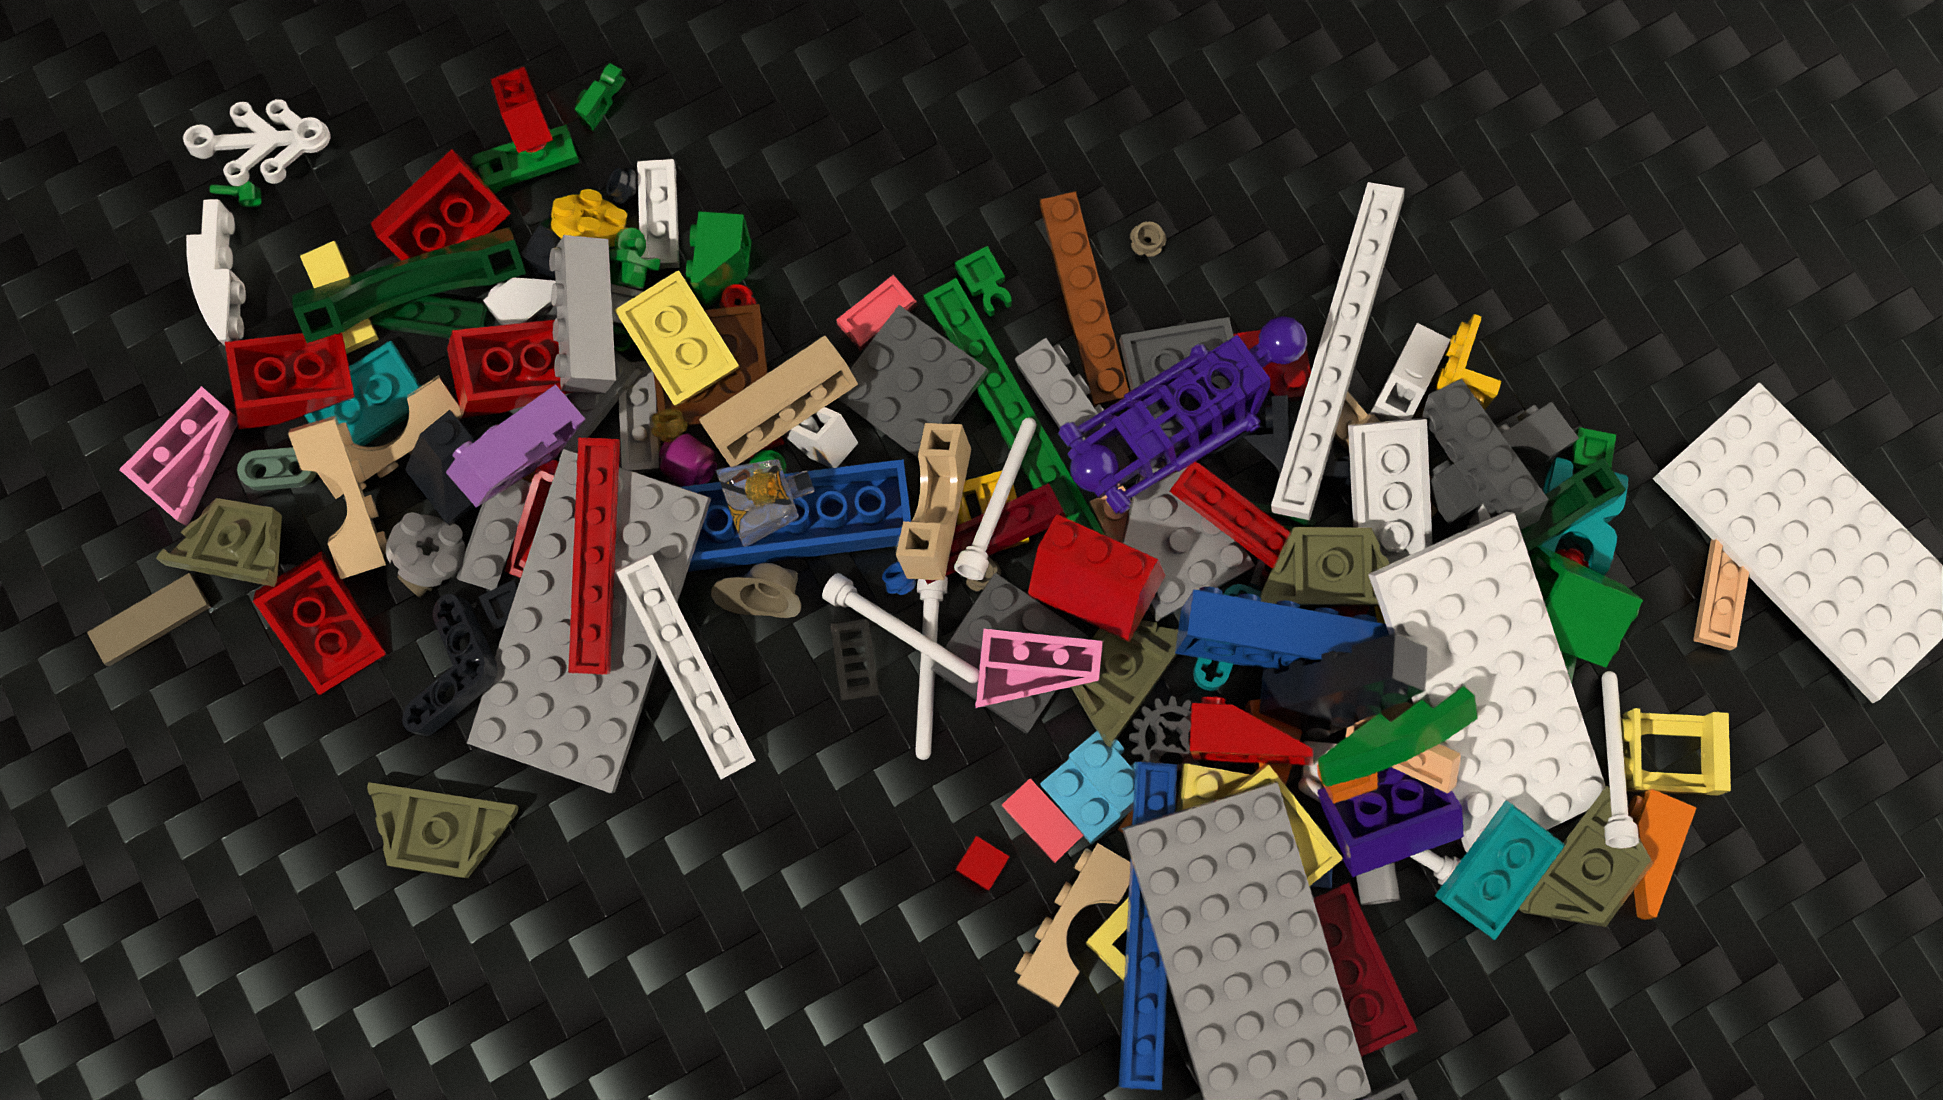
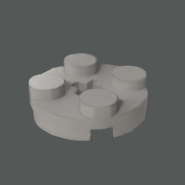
(429, 531)

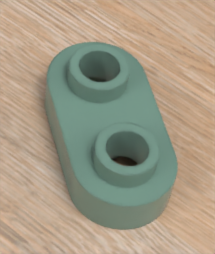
(279, 470)

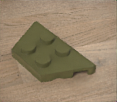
(231, 543)
(1325, 568)
(1126, 676)
(437, 829)
(1588, 876)

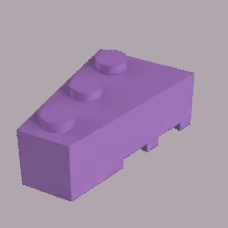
(515, 446)

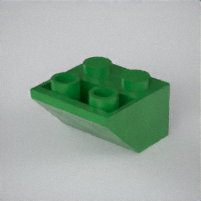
(719, 255)

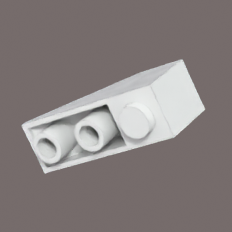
(1410, 375)

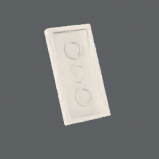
(1392, 484)

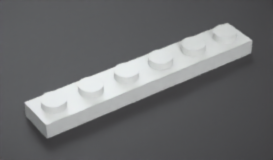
(685, 665)

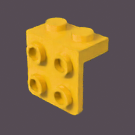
(1458, 351)

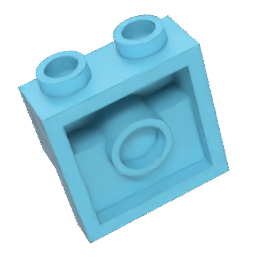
(1093, 787)

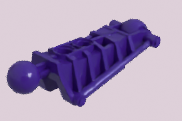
(1096, 466)

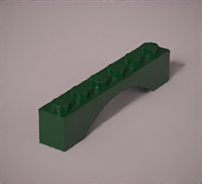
(353, 299)
(1574, 502)

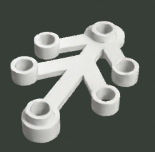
(305, 136)

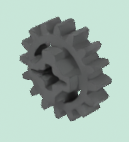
(1159, 725)

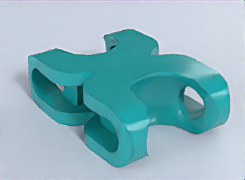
(1593, 534)

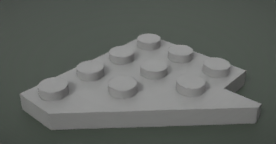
(1185, 543)

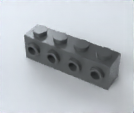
(1483, 454)

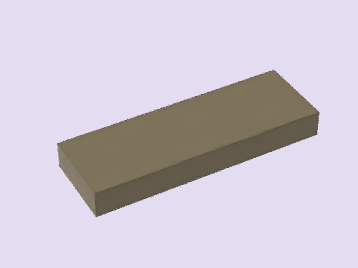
(149, 619)

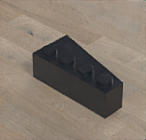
(1345, 685)

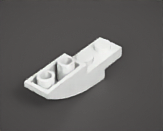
(212, 281)

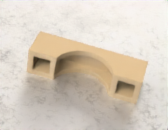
(425, 407)
(324, 449)
(928, 537)
(1050, 968)

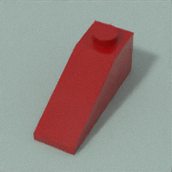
(521, 111)

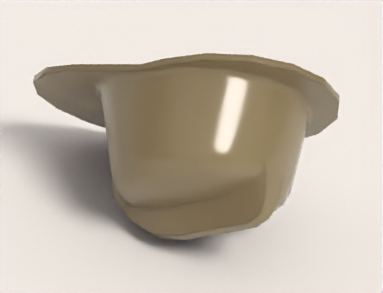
(762, 591)

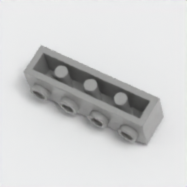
(583, 314)
(1064, 394)

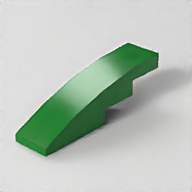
(1387, 743)

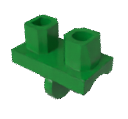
(625, 260)

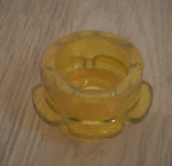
(668, 424)
(761, 488)

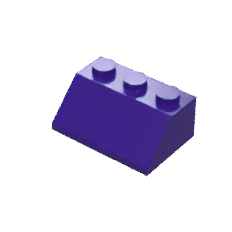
(1391, 821)

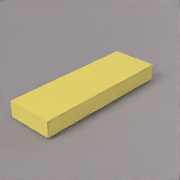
(327, 266)

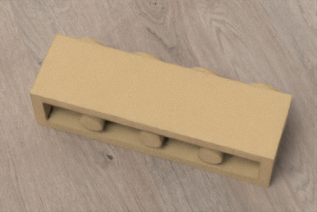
(778, 401)

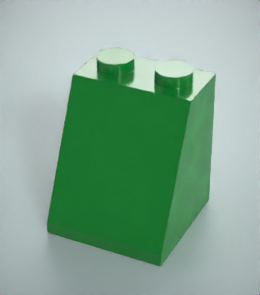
(1583, 606)

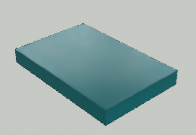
(380, 395)
(1500, 870)

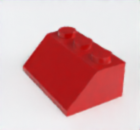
(440, 210)
(1094, 577)

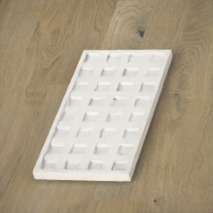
(1812, 540)
(1491, 632)

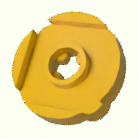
(587, 216)

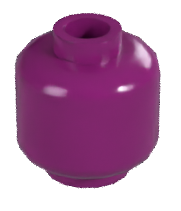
(687, 461)

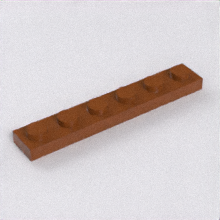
(1084, 299)

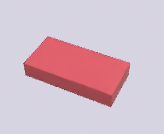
(871, 313)
(1042, 820)

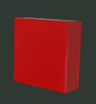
(982, 863)

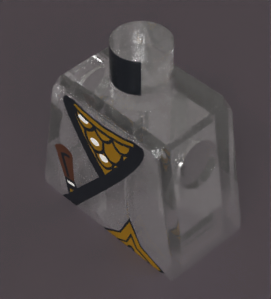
(757, 522)

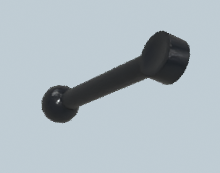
(1207, 459)

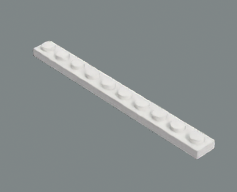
(1337, 352)

